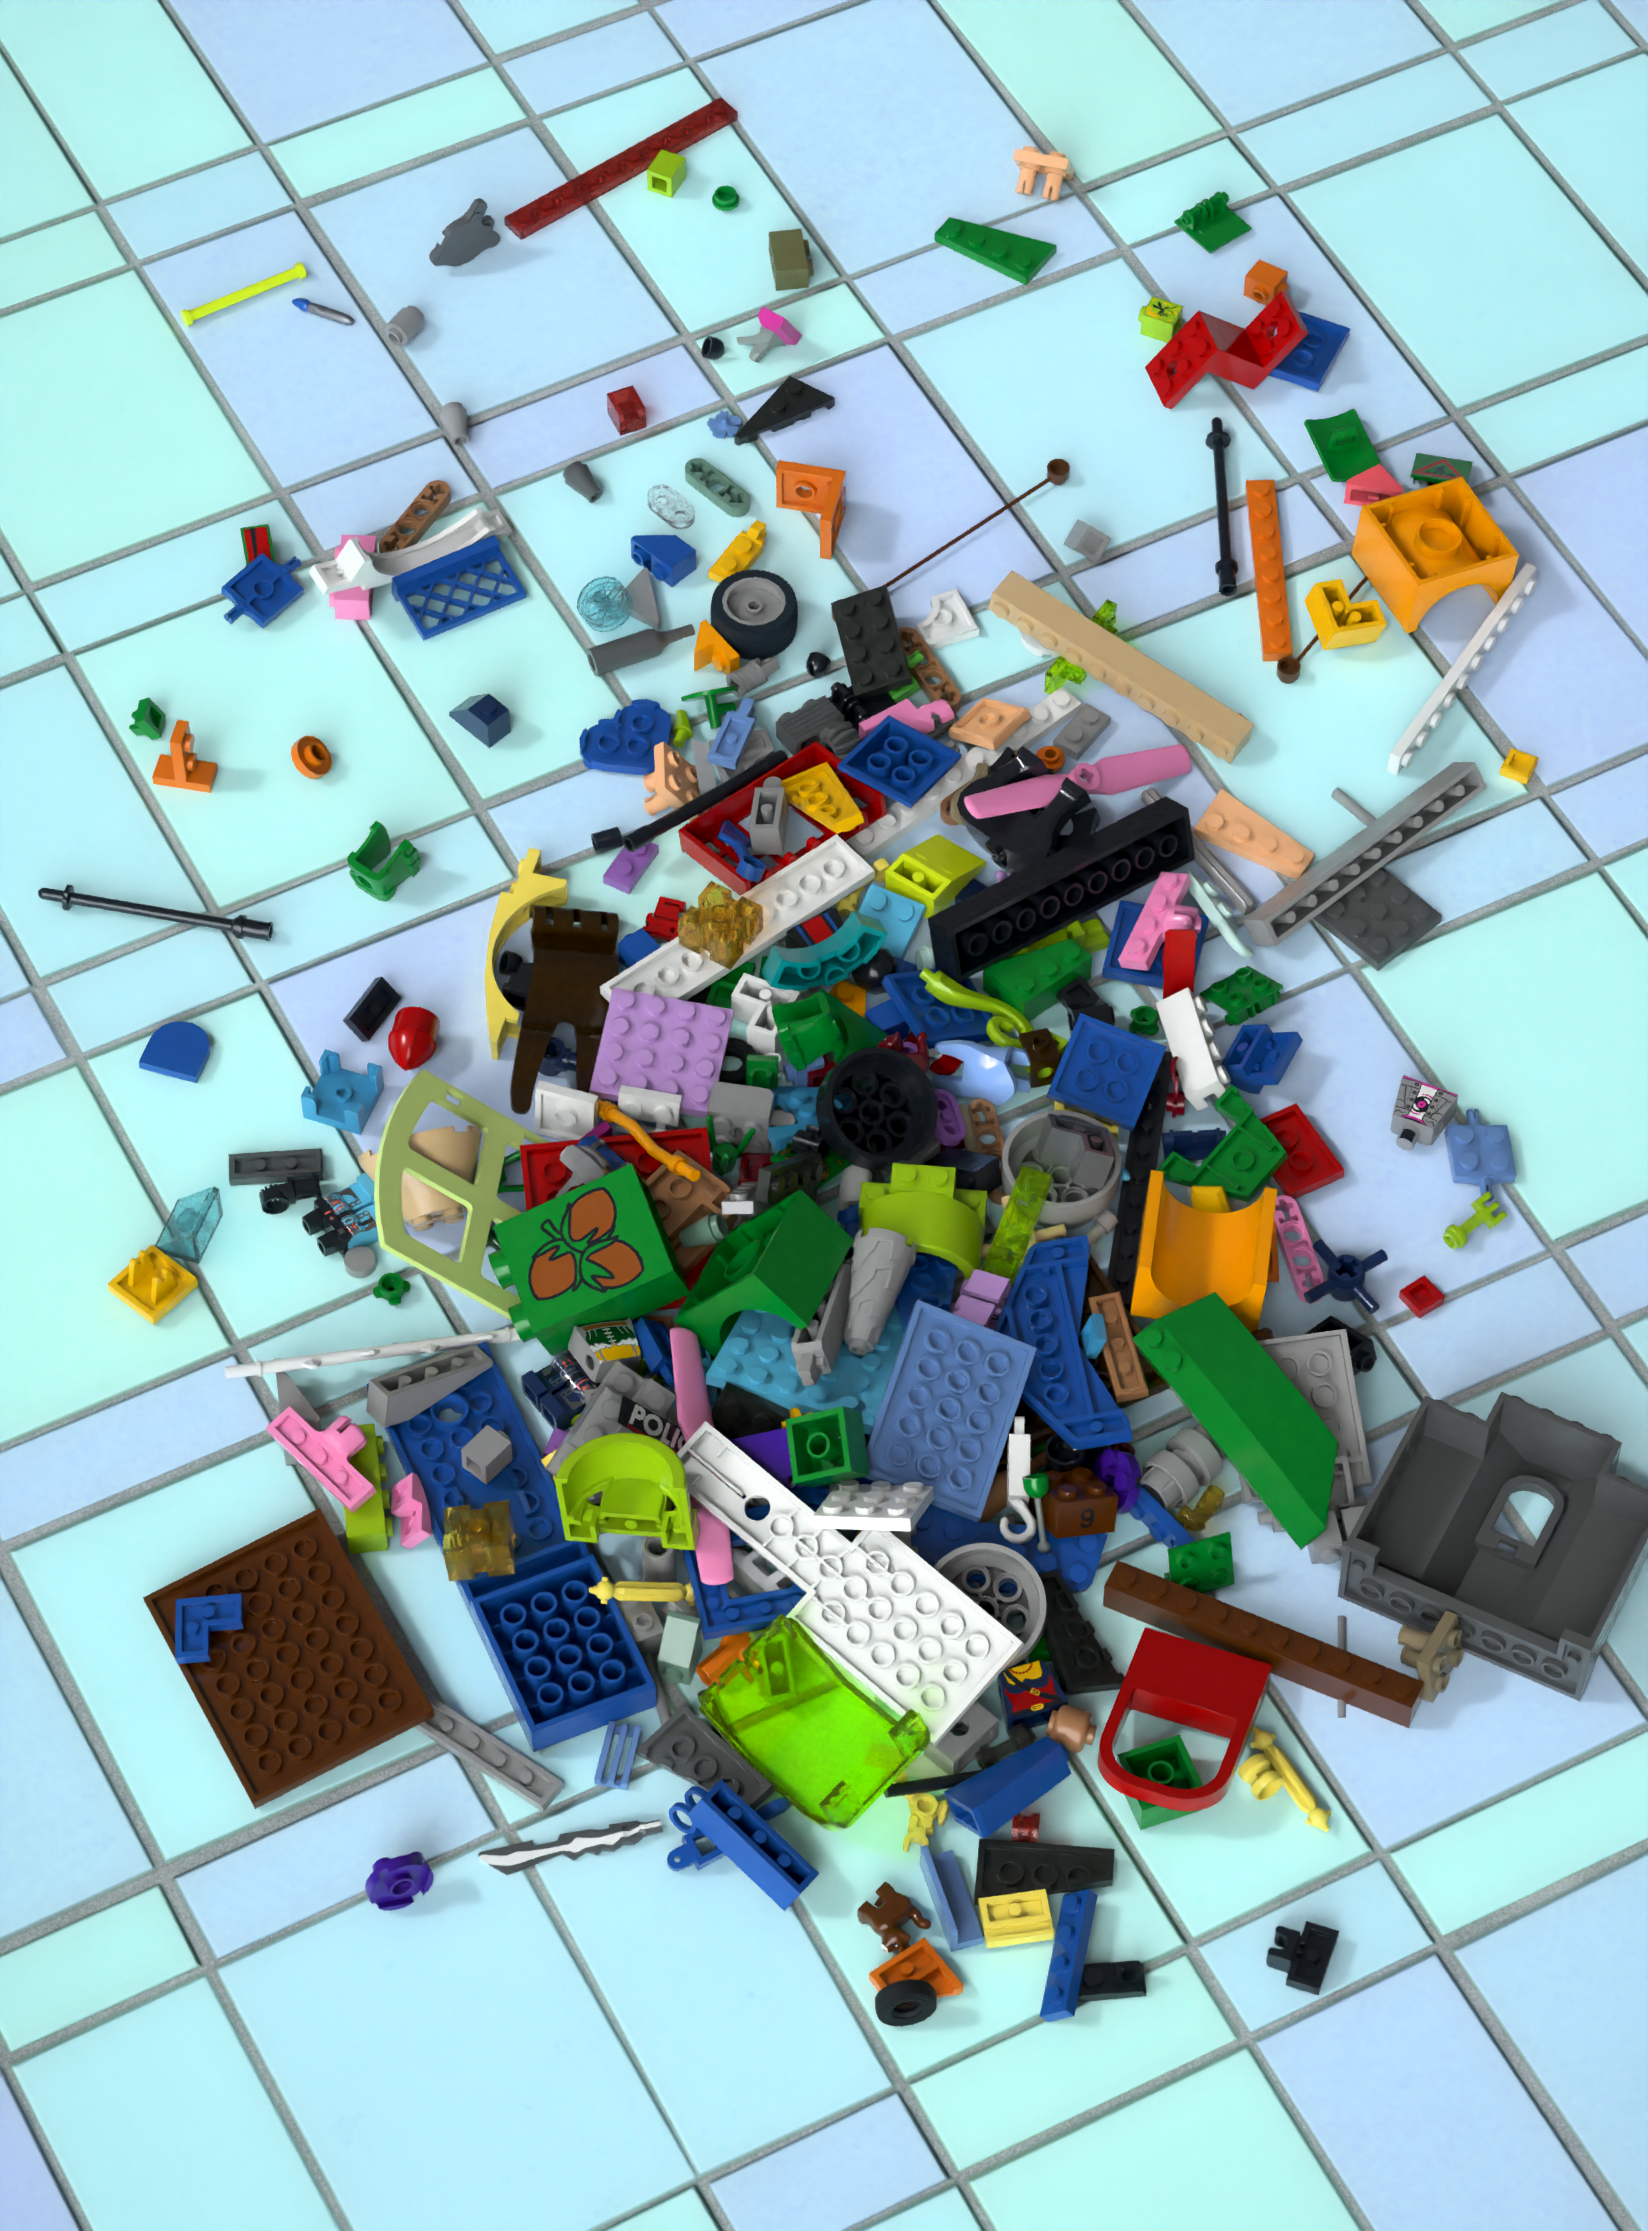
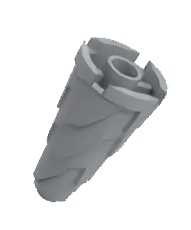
(877, 1276)

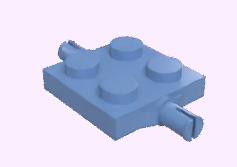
(1480, 1153)

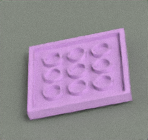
(661, 1048)

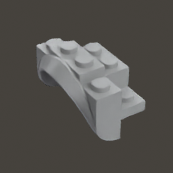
(603, 1410)

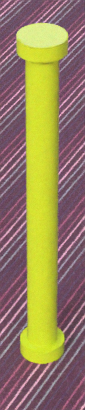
(297, 271)

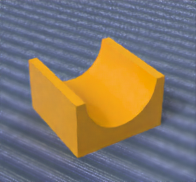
(1430, 545)
(1201, 1253)

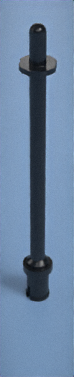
(1226, 567)
(240, 926)

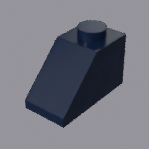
(483, 718)

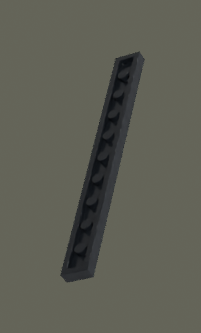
(1140, 1160)

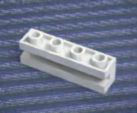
(1191, 1039)

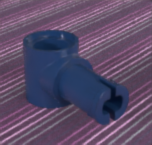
(563, 1060)

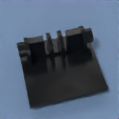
(855, 710)

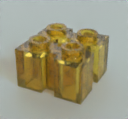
(720, 925)
(479, 1540)

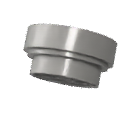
(1064, 1202)
(998, 1567)

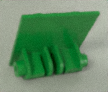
(1212, 223)
(1243, 994)
(1202, 1564)

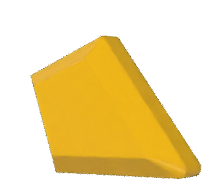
(1210, 1199)

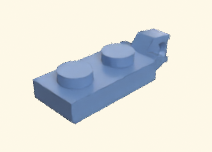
(733, 735)

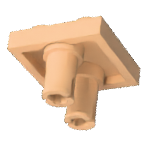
(1053, 165)
(672, 780)

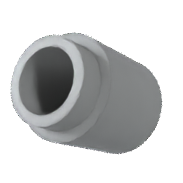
(404, 325)

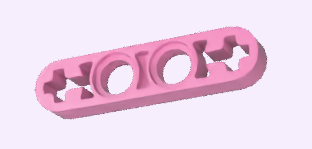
(1294, 1249)

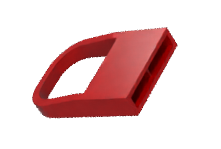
(1192, 1688)

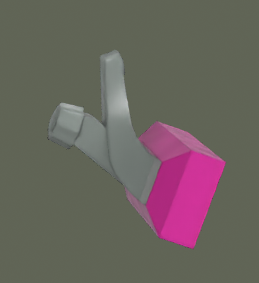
(773, 333)

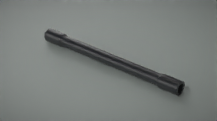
(648, 833)

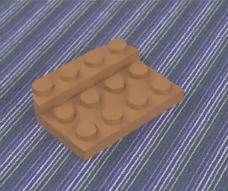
(684, 1203)

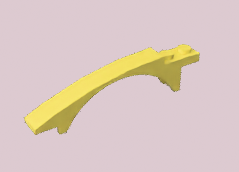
(510, 915)

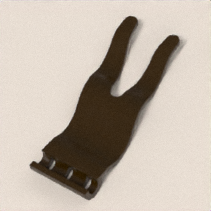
(564, 988)

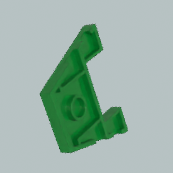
(1241, 1159)

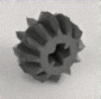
(839, 738)

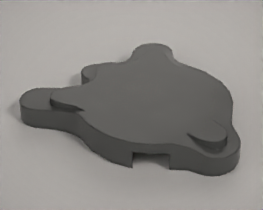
(466, 237)

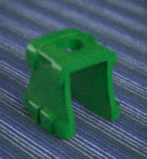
(374, 850)
(807, 1029)

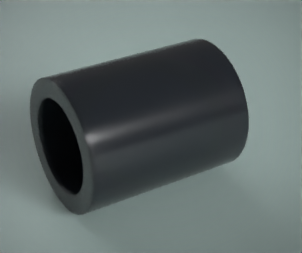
(607, 840)

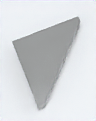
(643, 598)

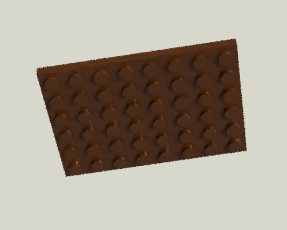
(310, 1669)

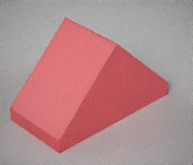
(1371, 487)

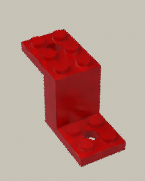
(1226, 350)

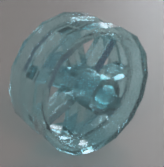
(608, 616)

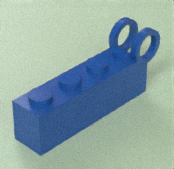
(746, 1841)

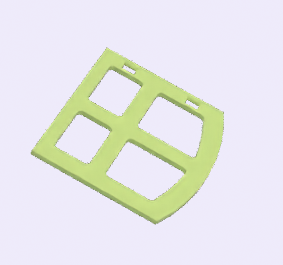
(479, 1199)

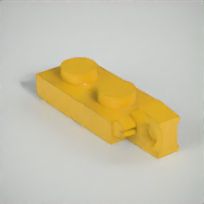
(741, 553)

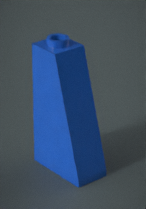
(1008, 1787)

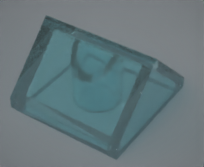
(191, 1225)

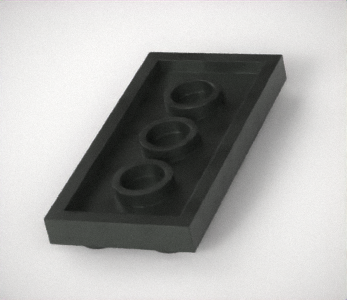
(871, 643)

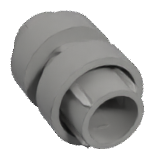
(1175, 1474)

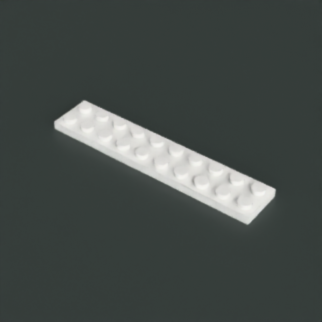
(787, 900)

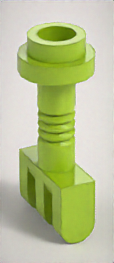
(1456, 1235)

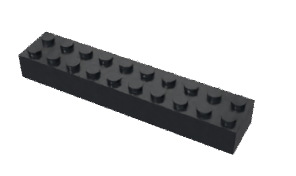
(1061, 889)

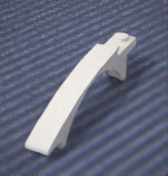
(369, 569)

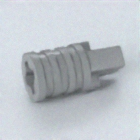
(752, 675)

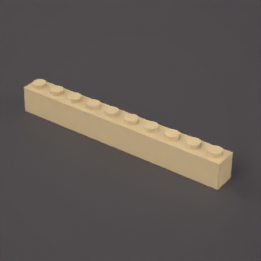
(1121, 666)

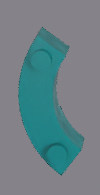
(828, 960)

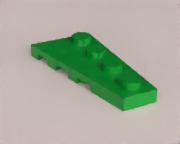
(999, 250)

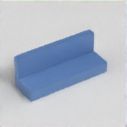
(950, 1899)

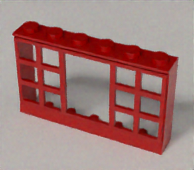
(739, 806)

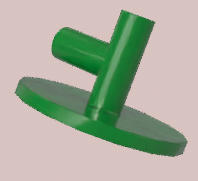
(713, 709)

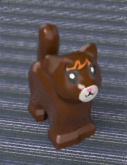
(892, 1913)

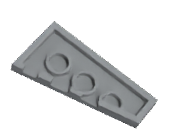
(743, 1200)

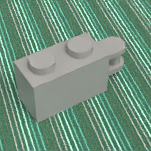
(769, 818)

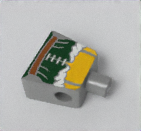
(602, 1343)

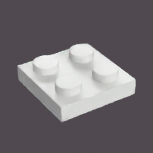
(564, 1111)

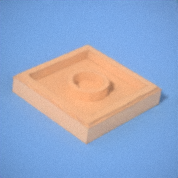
(989, 723)

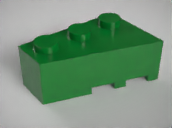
(1033, 978)

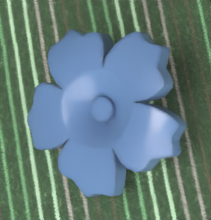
(724, 425)

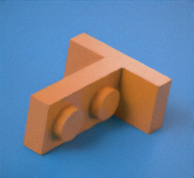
(182, 767)

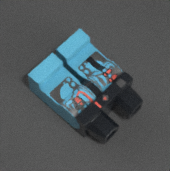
(345, 1218)

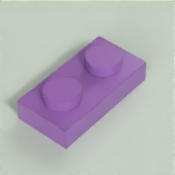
(630, 867)

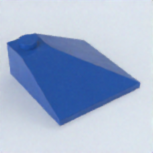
(899, 761)

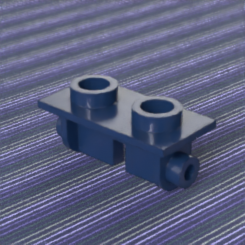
(1192, 1144)

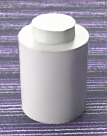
(851, 1185)

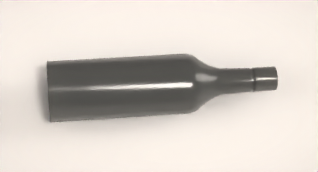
(633, 648)

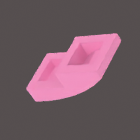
(411, 1505)

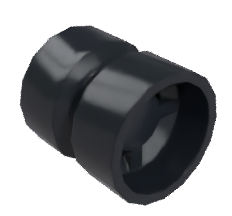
(1062, 1457)

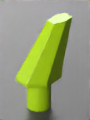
(682, 729)

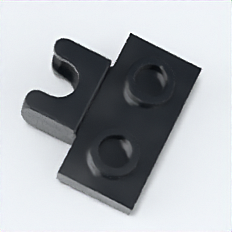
(1303, 1956)

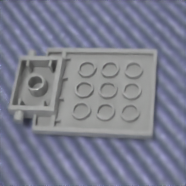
(1324, 1376)

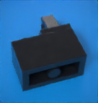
(973, 1169)

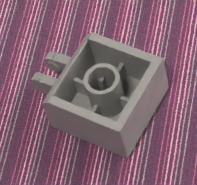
(743, 1107)

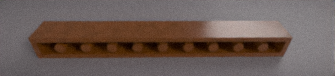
(1248, 1635)

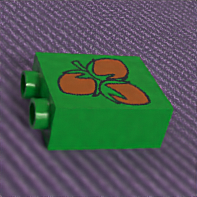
(587, 1259)

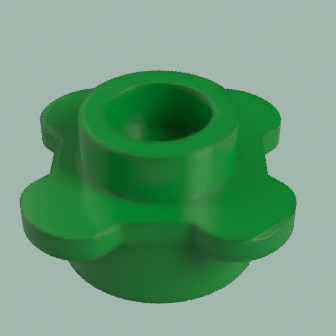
(1146, 1014)
(391, 1281)

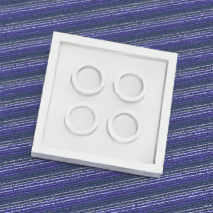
(873, 1506)

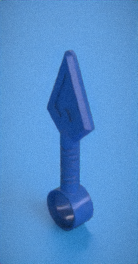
(748, 866)

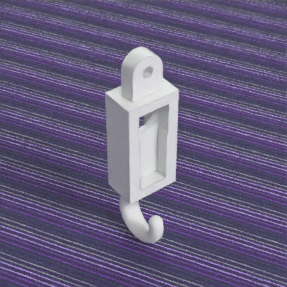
(1018, 1466)

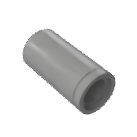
(657, 1561)

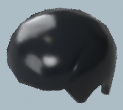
(870, 975)

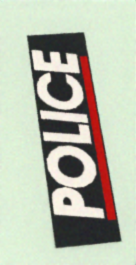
(650, 1424)

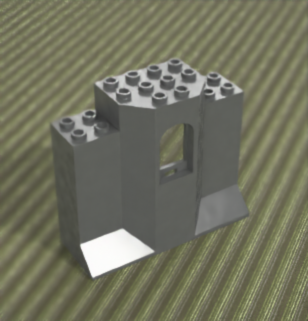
(1433, 1549)

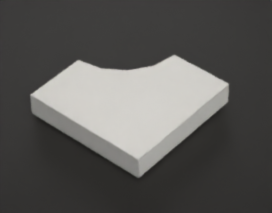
(948, 621)

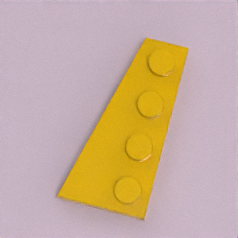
(823, 798)

